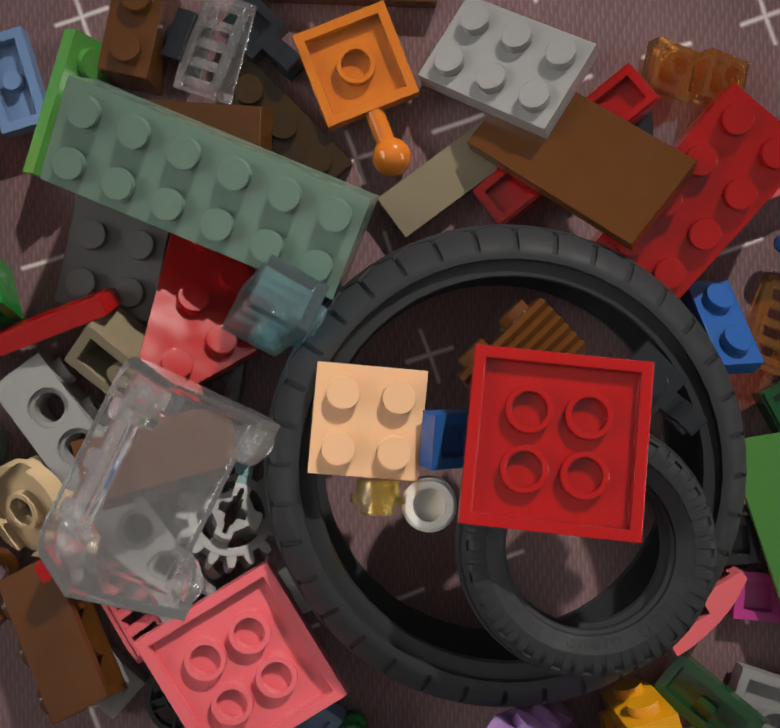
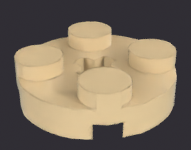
(24, 484)

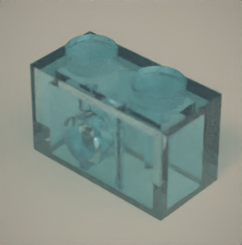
(277, 307)

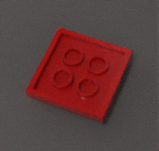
(557, 443)

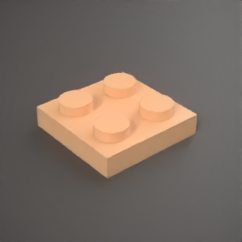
(367, 421)

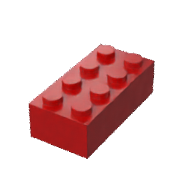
(733, 179)

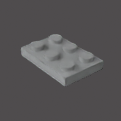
(508, 66)

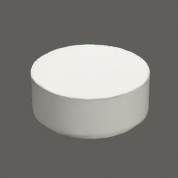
(429, 504)

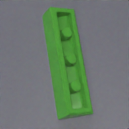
(763, 497)

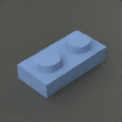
(20, 84)

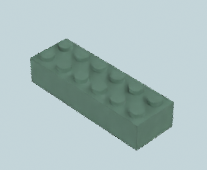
(204, 183)

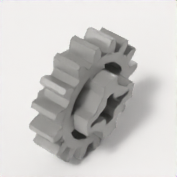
(247, 525)

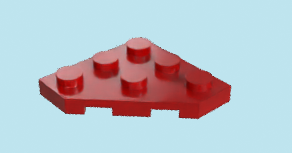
(189, 310)

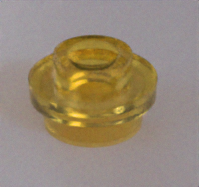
(378, 496)

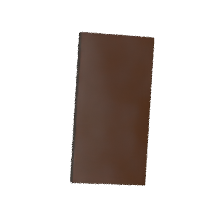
(591, 167)

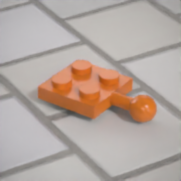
(358, 74)

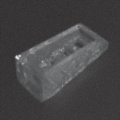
(195, 55)

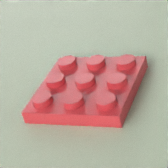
(243, 658)

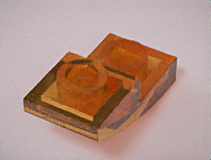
(690, 74)

